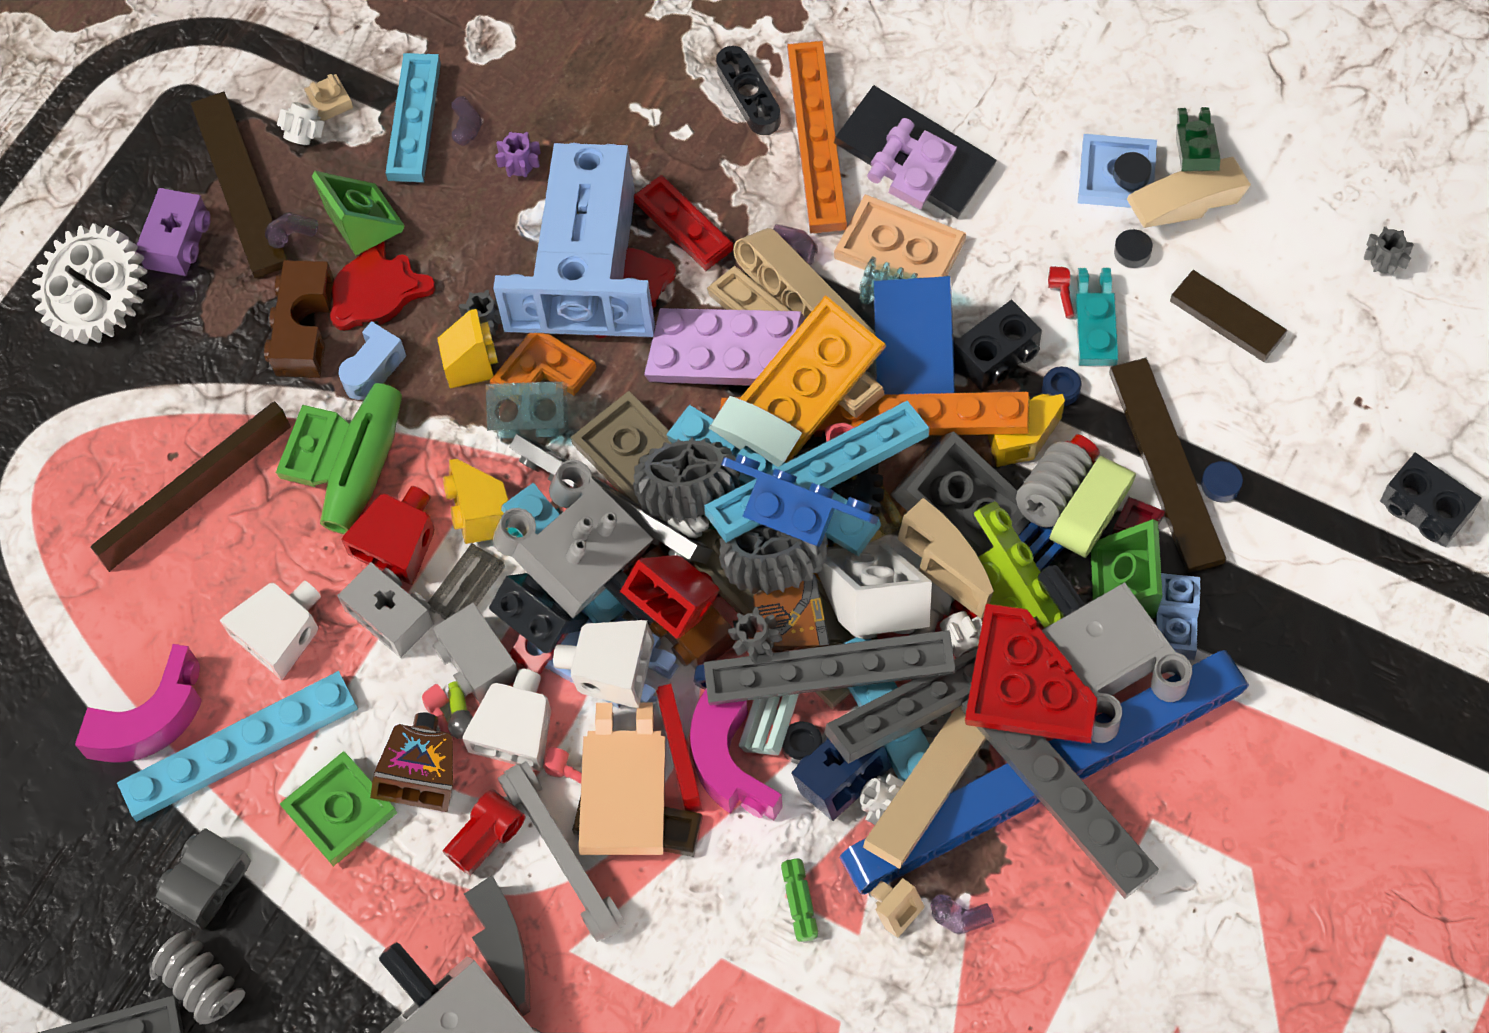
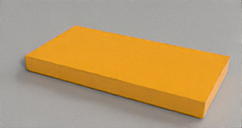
(815, 369)

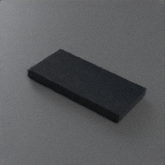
(874, 118)

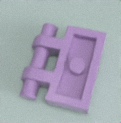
(921, 169)

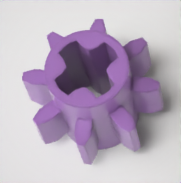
(517, 154)

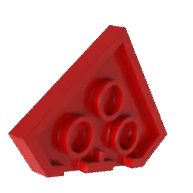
(1026, 681)

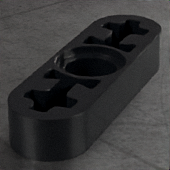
(748, 76)

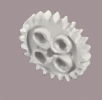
(74, 307)

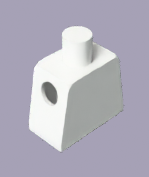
(274, 625)
(609, 660)
(511, 723)

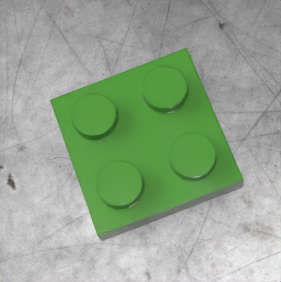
(337, 808)

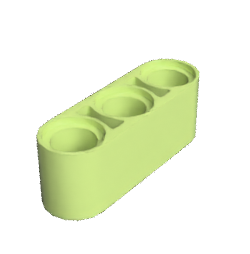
(1092, 506)

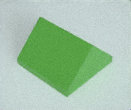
(357, 210)
(1130, 558)

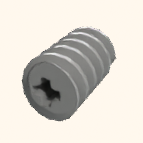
(1053, 483)
(193, 980)

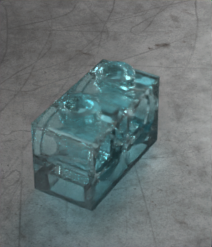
(527, 398)

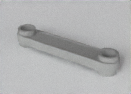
(601, 915)

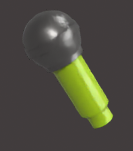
(460, 717)

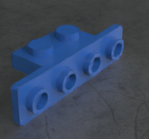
(791, 508)

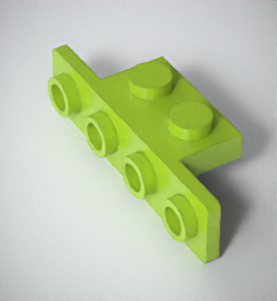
(1012, 568)

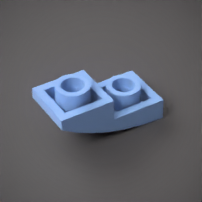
(1179, 612)

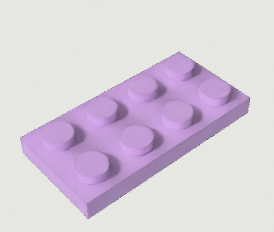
(717, 344)

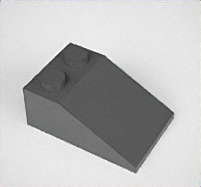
(958, 485)

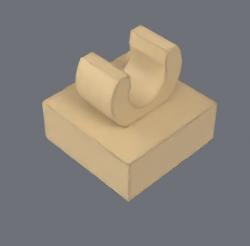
(328, 97)
(897, 905)

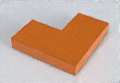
(547, 358)

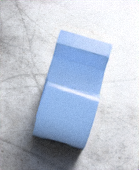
(372, 362)

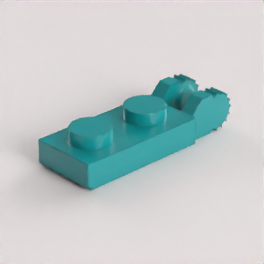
(1096, 321)

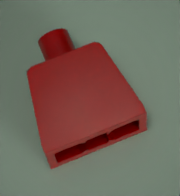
(393, 534)
(670, 592)

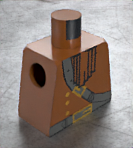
(797, 616)

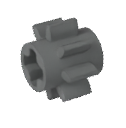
(1388, 251)
(486, 308)
(762, 642)

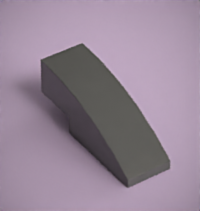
(501, 941)

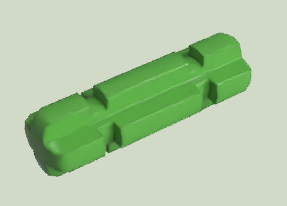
(799, 900)

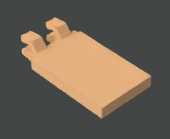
(622, 786)

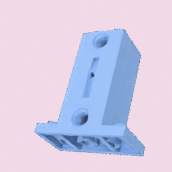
(581, 252)

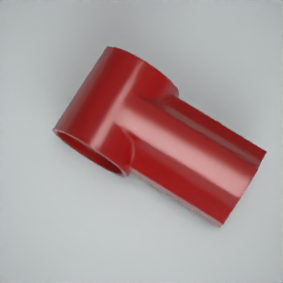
(491, 823)

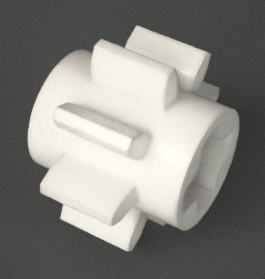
(300, 123)
(963, 632)
(878, 795)

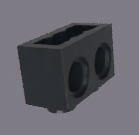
(991, 340)
(1435, 493)

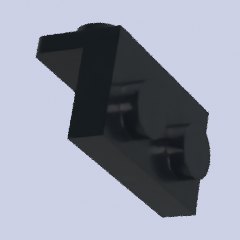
(534, 612)

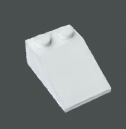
(876, 591)

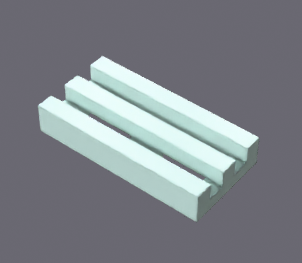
(759, 721)

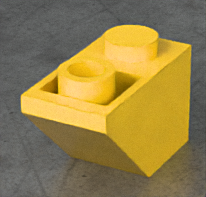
(467, 351)
(1044, 416)
(476, 501)

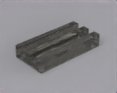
(455, 575)

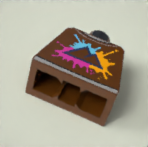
(416, 766)

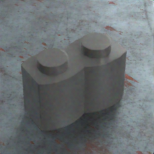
(202, 878)

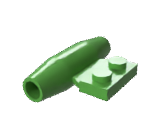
(342, 454)

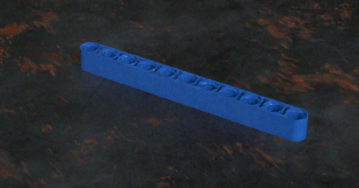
(1004, 795)

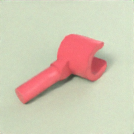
(434, 700)
(556, 766)

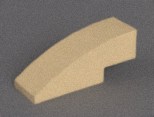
(1189, 194)
(946, 556)

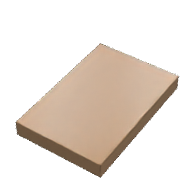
(900, 239)

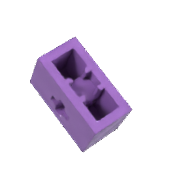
(173, 231)

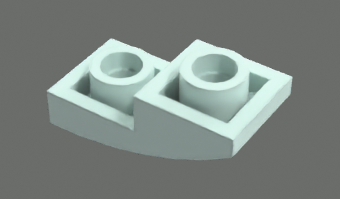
(753, 427)

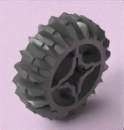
(683, 478)
(770, 560)

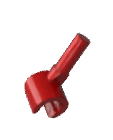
(1060, 279)

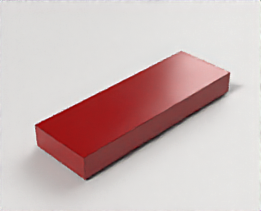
(683, 222)
(678, 748)

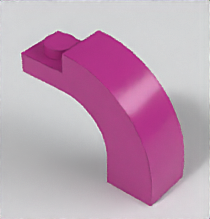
(151, 726)
(724, 782)

